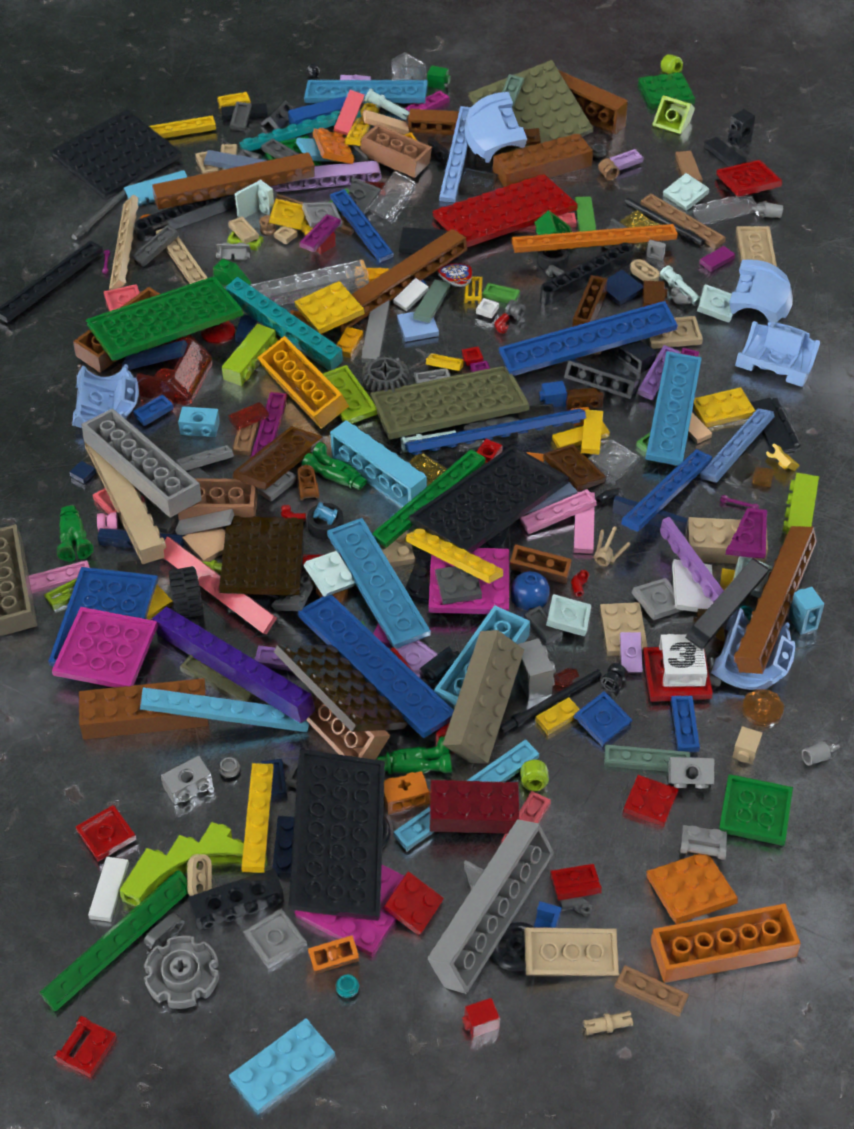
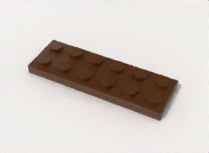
(277, 458)

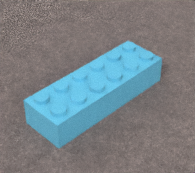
(377, 464)
(498, 619)

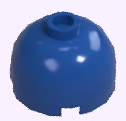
(530, 590)

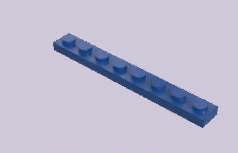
(666, 490)

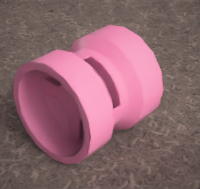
(109, 523)

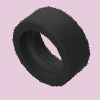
(561, 262)
(319, 530)

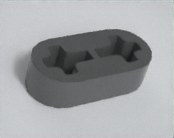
(164, 930)

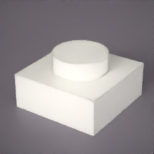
(487, 308)

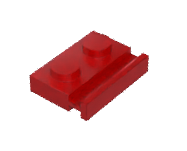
(575, 882)

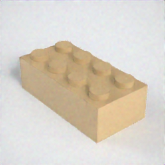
(711, 538)

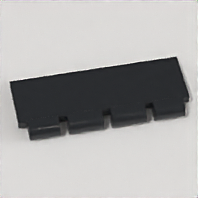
(779, 429)

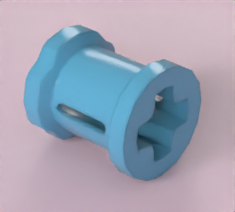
(325, 513)

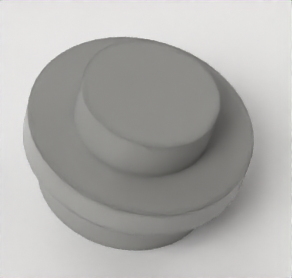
(229, 767)

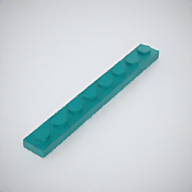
(292, 131)

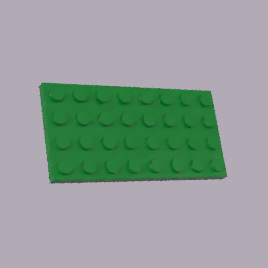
(163, 318)

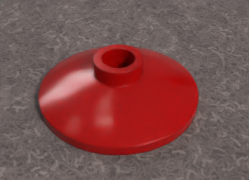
(218, 333)

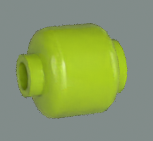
(671, 64)
(534, 775)

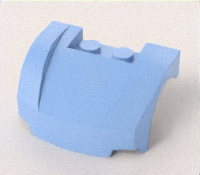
(493, 126)
(763, 289)
(781, 350)
(103, 393)
(777, 665)

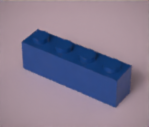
(312, 111)

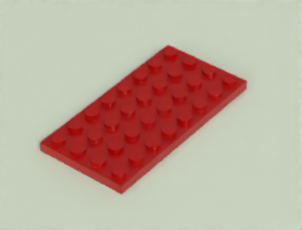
(505, 209)

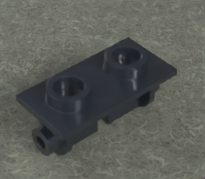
(438, 152)
(438, 665)

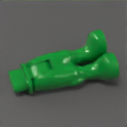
(335, 468)
(72, 529)
(415, 759)

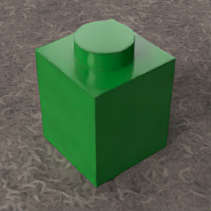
(438, 77)

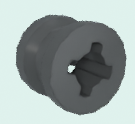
(515, 310)

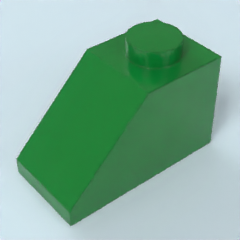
(227, 271)

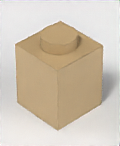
(747, 745)

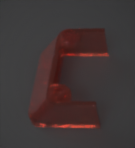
(184, 381)

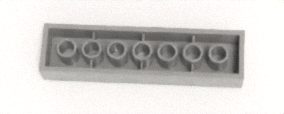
(141, 462)
(491, 906)

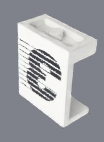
(682, 661)

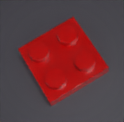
(650, 800)
(105, 833)
(413, 903)

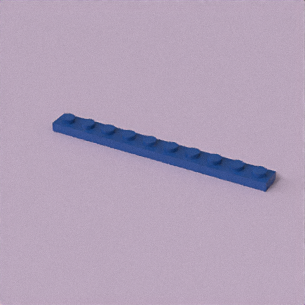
(504, 430)

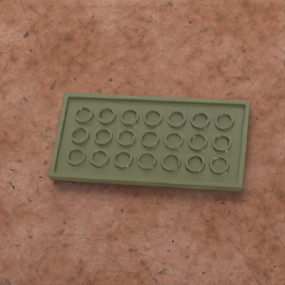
(449, 402)

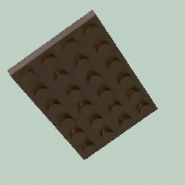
(262, 556)
(341, 687)

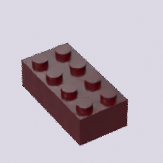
(473, 806)

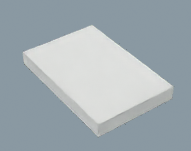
(687, 592)

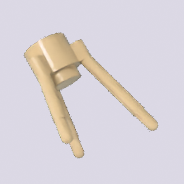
(604, 555)

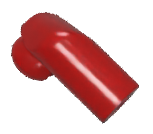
(500, 323)

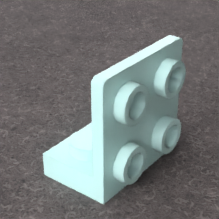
(254, 198)

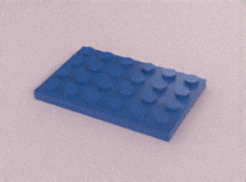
(109, 592)

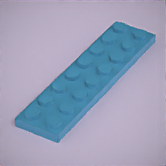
(393, 90)
(673, 408)
(378, 583)

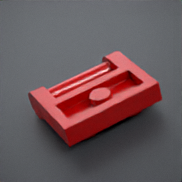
(92, 1050)

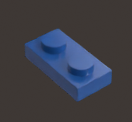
(153, 410)

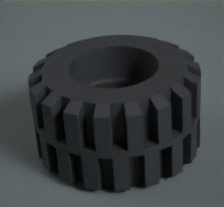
(186, 592)

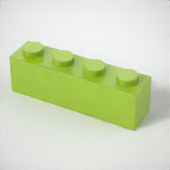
(244, 359)
(801, 501)

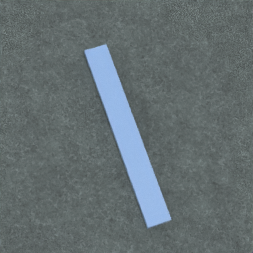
(456, 160)

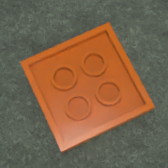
(691, 887)

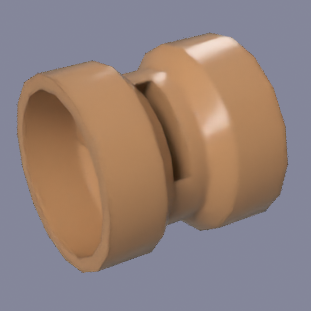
(608, 169)

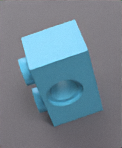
(199, 421)
(806, 610)

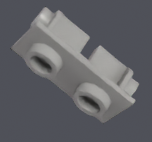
(240, 250)

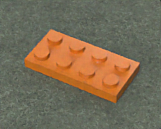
(333, 146)

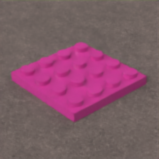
(493, 593)
(105, 648)
(366, 933)

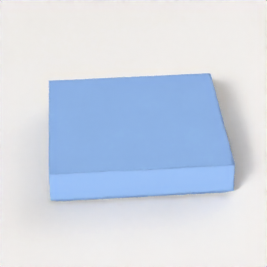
(416, 329)

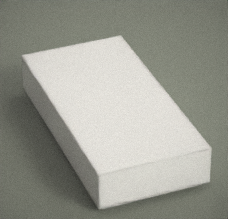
(411, 294)

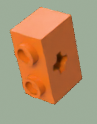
(405, 792)
(333, 954)

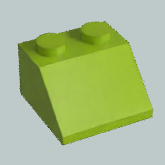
(673, 115)

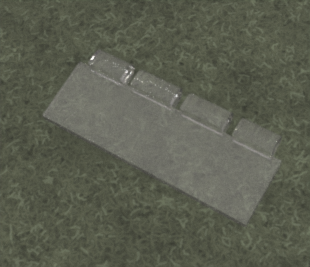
(392, 196)
(724, 209)

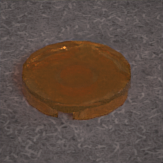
(762, 708)

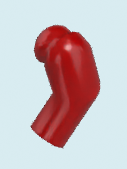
(287, 513)
(578, 581)

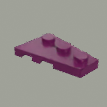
(750, 535)

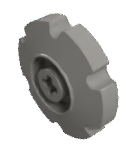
(178, 987)

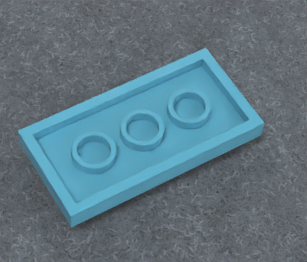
(282, 1066)

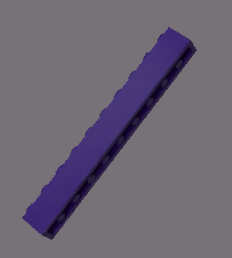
(235, 665)

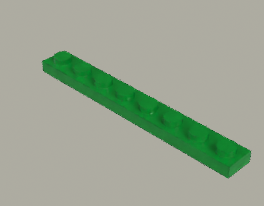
(400, 521)
(115, 941)

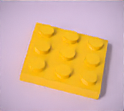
(329, 307)

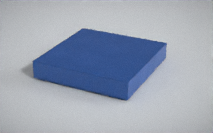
(603, 718)

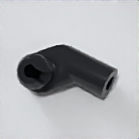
(607, 494)

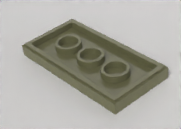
(215, 680)

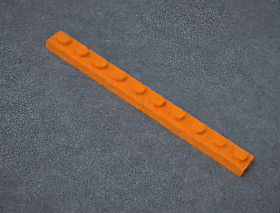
(593, 238)

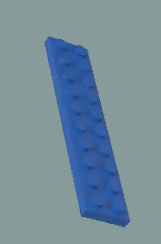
(588, 338)
(378, 665)

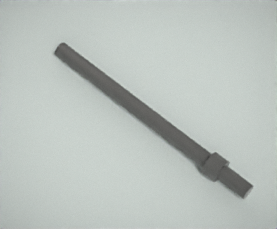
(85, 226)

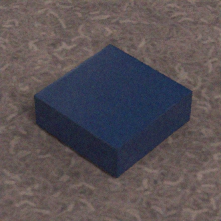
(82, 472)

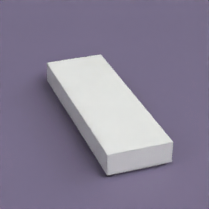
(108, 889)

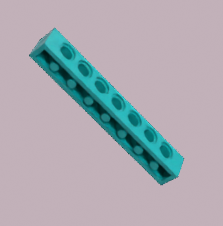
(285, 324)

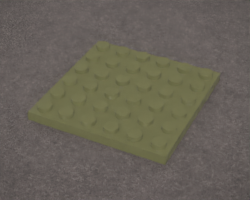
(542, 104)

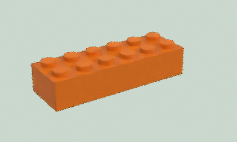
(725, 943)

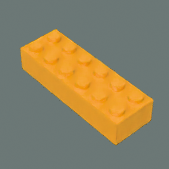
(303, 382)

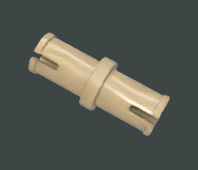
(608, 1023)

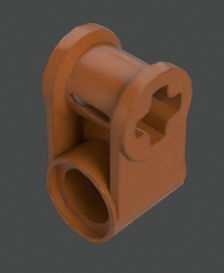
(307, 483)

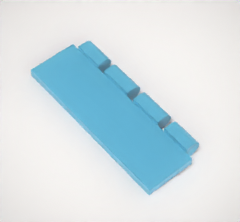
(144, 189)

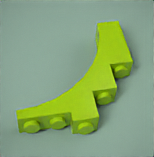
(156, 867)

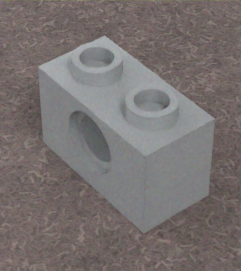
(193, 771)
(677, 771)

